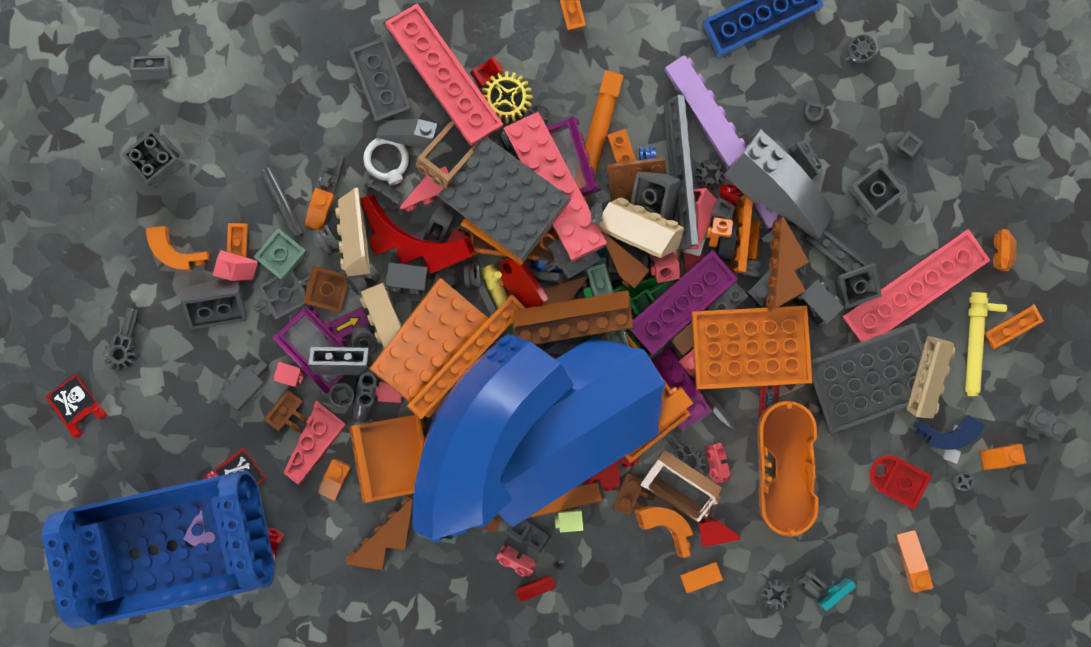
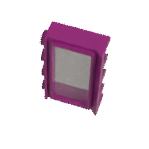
(570, 145)
(310, 331)

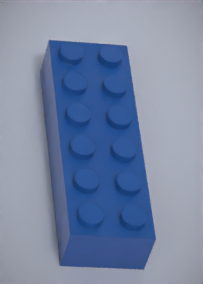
(753, 20)

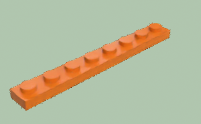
(464, 357)

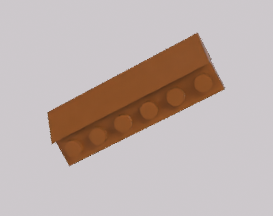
(574, 319)

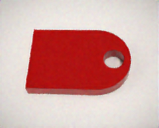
(521, 283)
(900, 480)

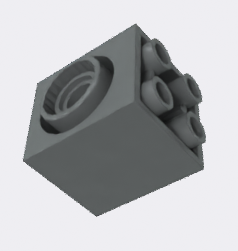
(154, 158)

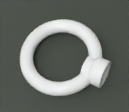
(393, 177)

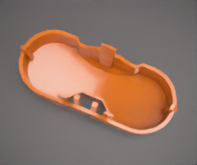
(789, 497)

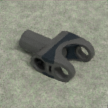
(364, 396)

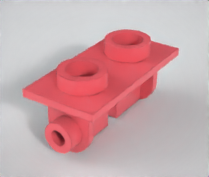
(718, 472)
(508, 559)

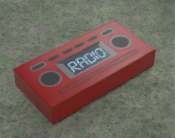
(768, 396)

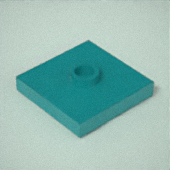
(836, 593)

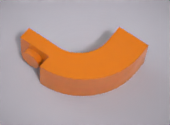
(160, 244)
(659, 516)

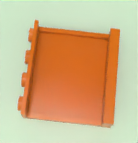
(388, 456)

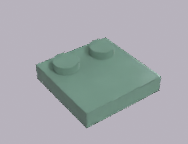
(280, 254)

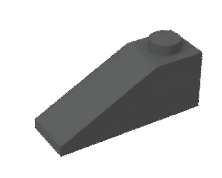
(408, 132)

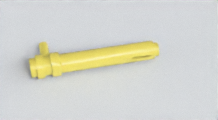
(495, 287)
(977, 313)

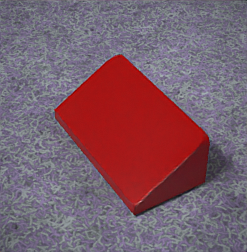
(535, 588)

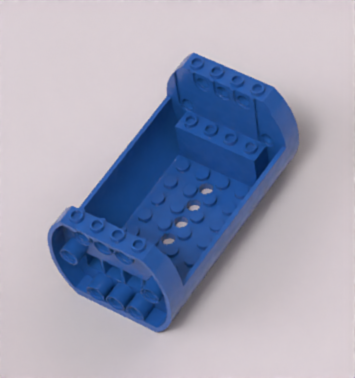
(102, 582)

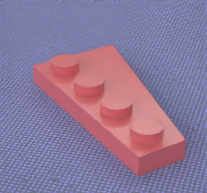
(317, 437)

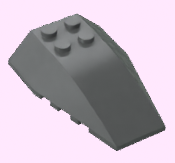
(776, 180)

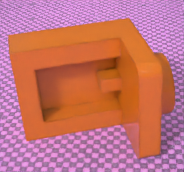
(720, 227)

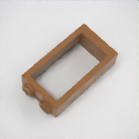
(427, 168)
(675, 497)

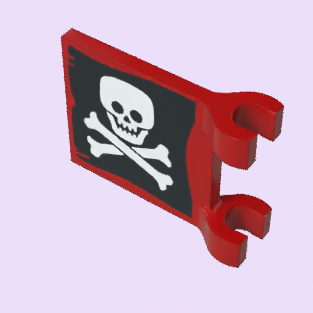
(73, 403)
(238, 462)

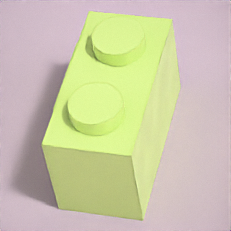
(569, 520)

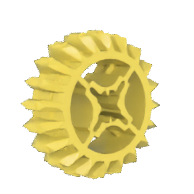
(499, 102)

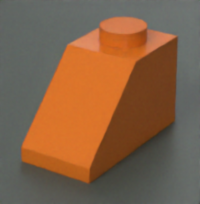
(319, 209)
(1002, 456)
(334, 479)

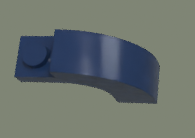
(963, 435)

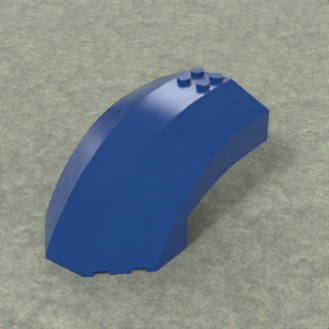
(590, 427)
(477, 434)

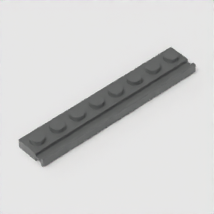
(680, 168)

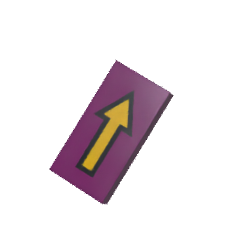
(346, 323)

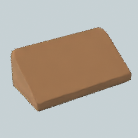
(683, 340)

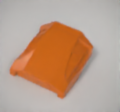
(1007, 250)

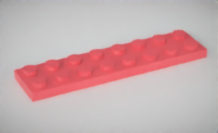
(444, 74)
(539, 152)
(917, 287)

